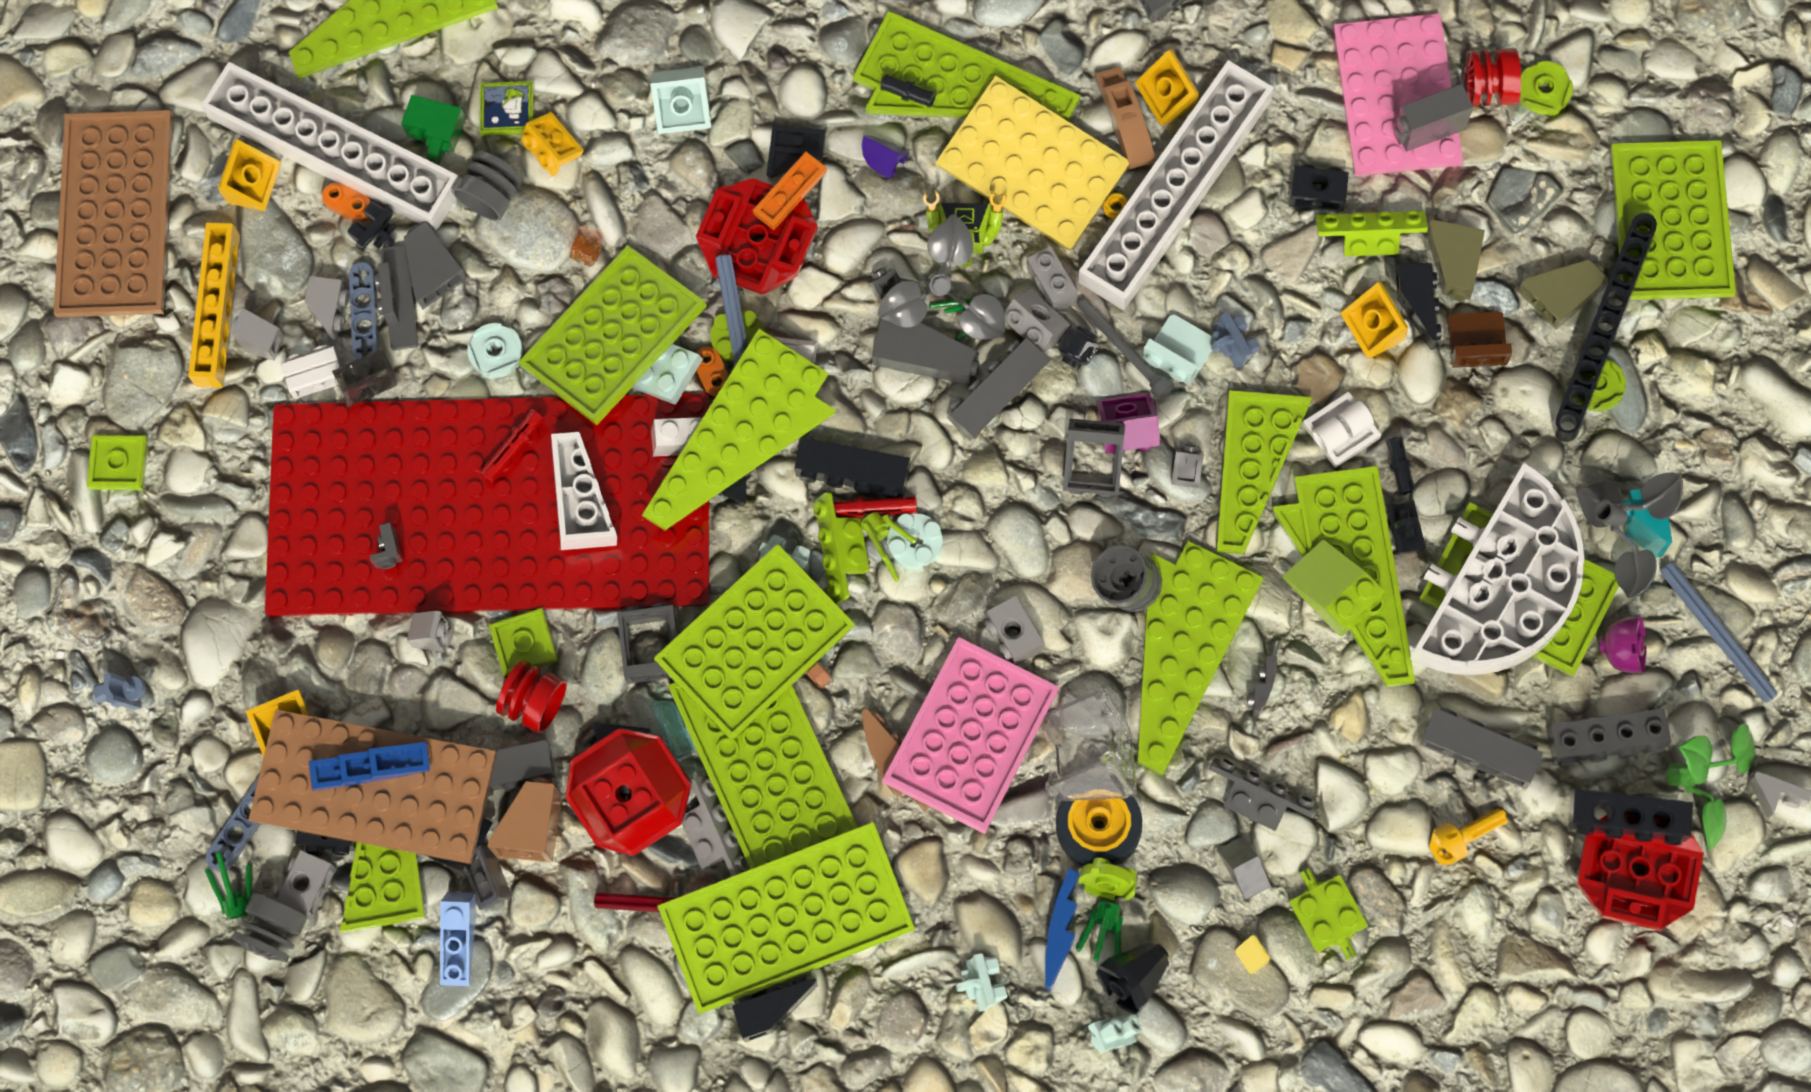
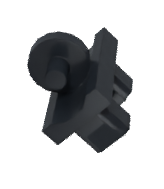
(364, 236)
(1405, 527)

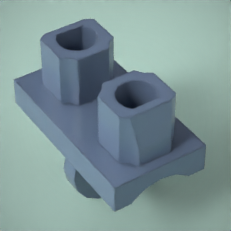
(1230, 340)
(120, 691)

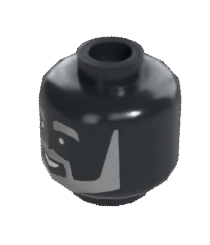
(1078, 346)

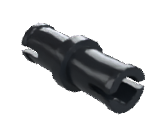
(908, 90)
(1400, 465)

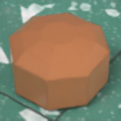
(819, 675)

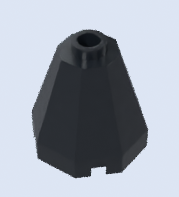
(1134, 975)

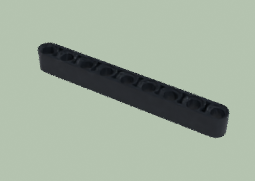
(1605, 314)

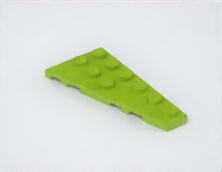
(1256, 447)
(382, 889)

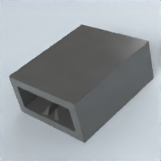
(1433, 118)

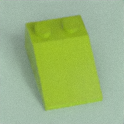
(1334, 587)

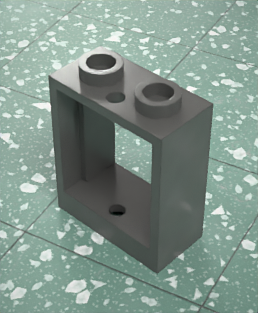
(1093, 432)
(635, 616)

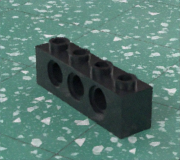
(1675, 812)

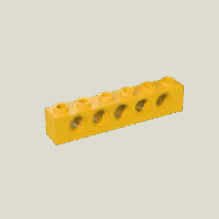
(214, 305)

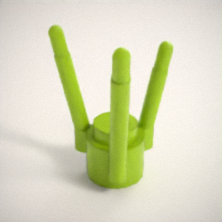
(877, 530)

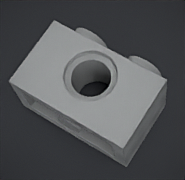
(1051, 279)
(1036, 320)
(1013, 615)
(319, 874)

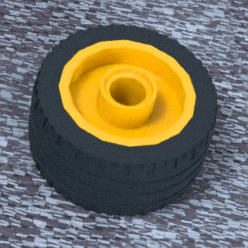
(1084, 842)

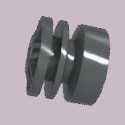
(487, 185)
(1118, 567)
(269, 928)

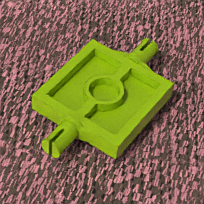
(1328, 914)

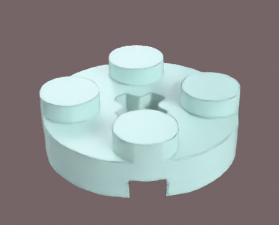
(490, 365)
(921, 555)

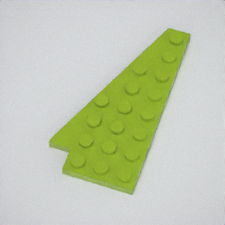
(948, 68)
(753, 417)
(1351, 516)

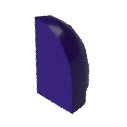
(883, 155)

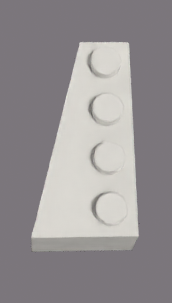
(580, 506)

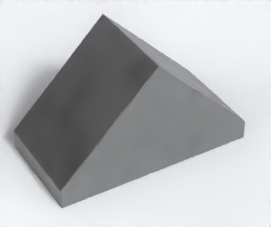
(1244, 867)

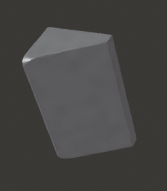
(487, 879)

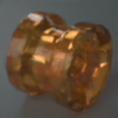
(585, 250)

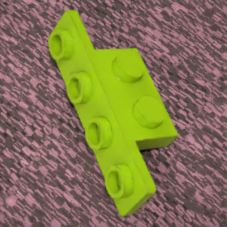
(1371, 232)
(841, 546)

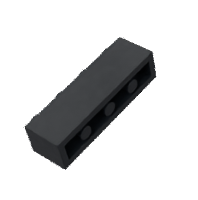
(852, 467)

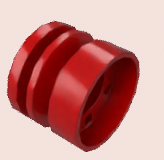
(1495, 77)
(531, 696)

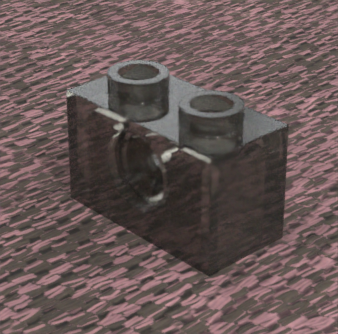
(364, 378)

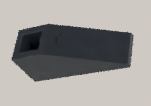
(1416, 295)
(767, 1012)

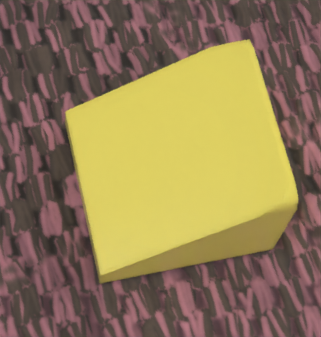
(1252, 954)

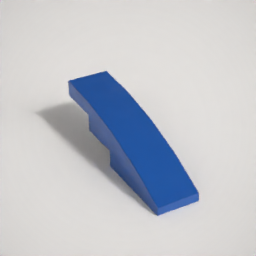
(369, 766)
(1059, 938)

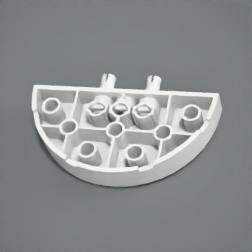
(1511, 586)

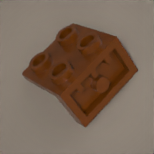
(1478, 339)

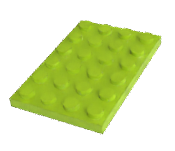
(1688, 198)
(612, 334)
(1574, 637)
(754, 642)

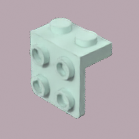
(1179, 349)

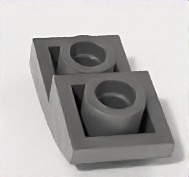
(1261, 691)

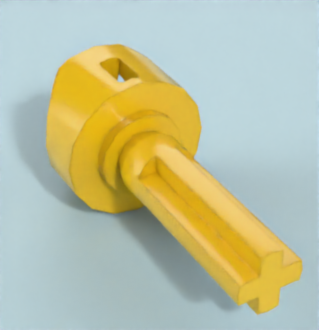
(1455, 839)

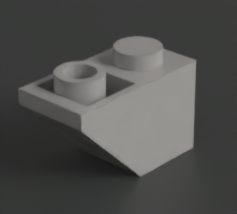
(326, 302)
(257, 335)
(429, 631)

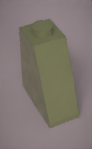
(1455, 256)
(1563, 290)

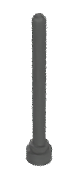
(1159, 385)

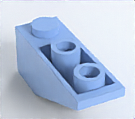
(457, 937)

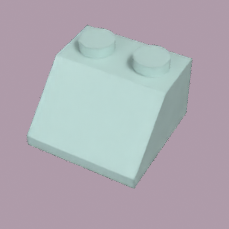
(680, 100)

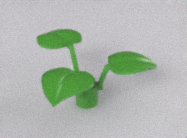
(1698, 757)

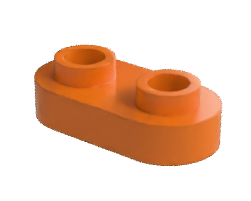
(345, 202)
(711, 371)

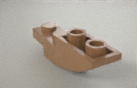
(1126, 117)
(883, 747)

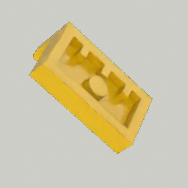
(550, 143)

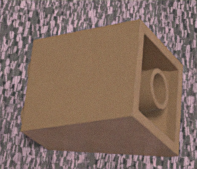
(529, 824)

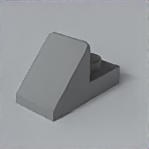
(1771, 789)

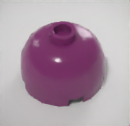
(1625, 645)

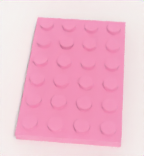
(1385, 68)
(971, 735)

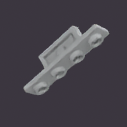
(711, 831)

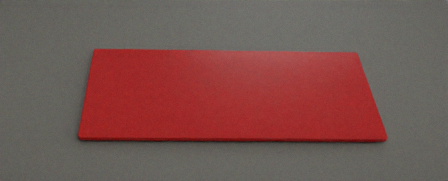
(458, 534)

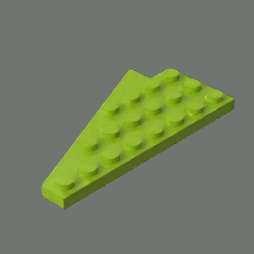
(373, 25)
(1185, 643)

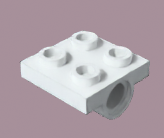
(1342, 429)

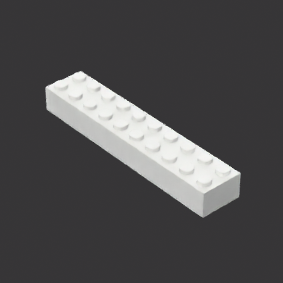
(331, 146)
(1175, 185)

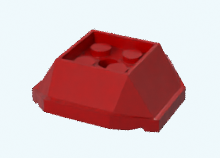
(730, 230)
(657, 787)
(1645, 901)

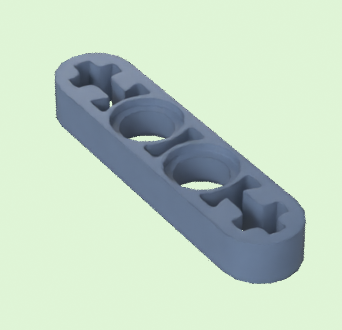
(363, 313)
(238, 819)

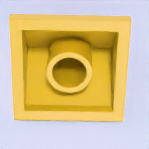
(1168, 89)
(248, 177)
(1375, 321)
(262, 715)

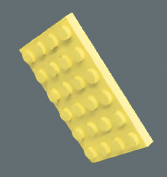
(1041, 161)

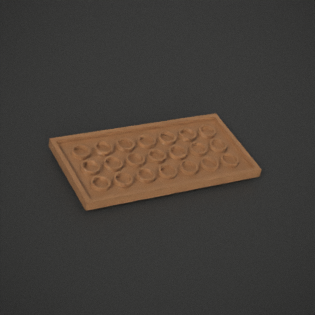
(113, 214)
(417, 813)

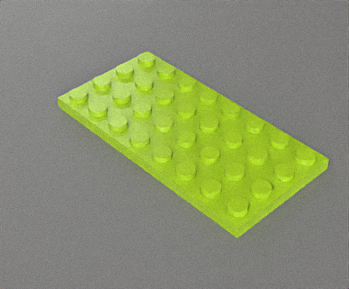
(770, 779)
(786, 918)

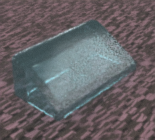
(673, 728)

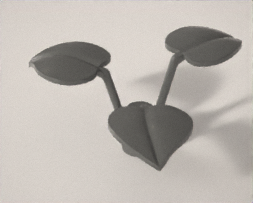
(905, 303)
(1602, 508)

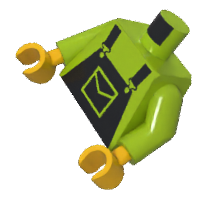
(979, 218)

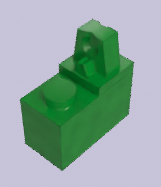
(435, 122)

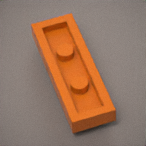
(789, 190)

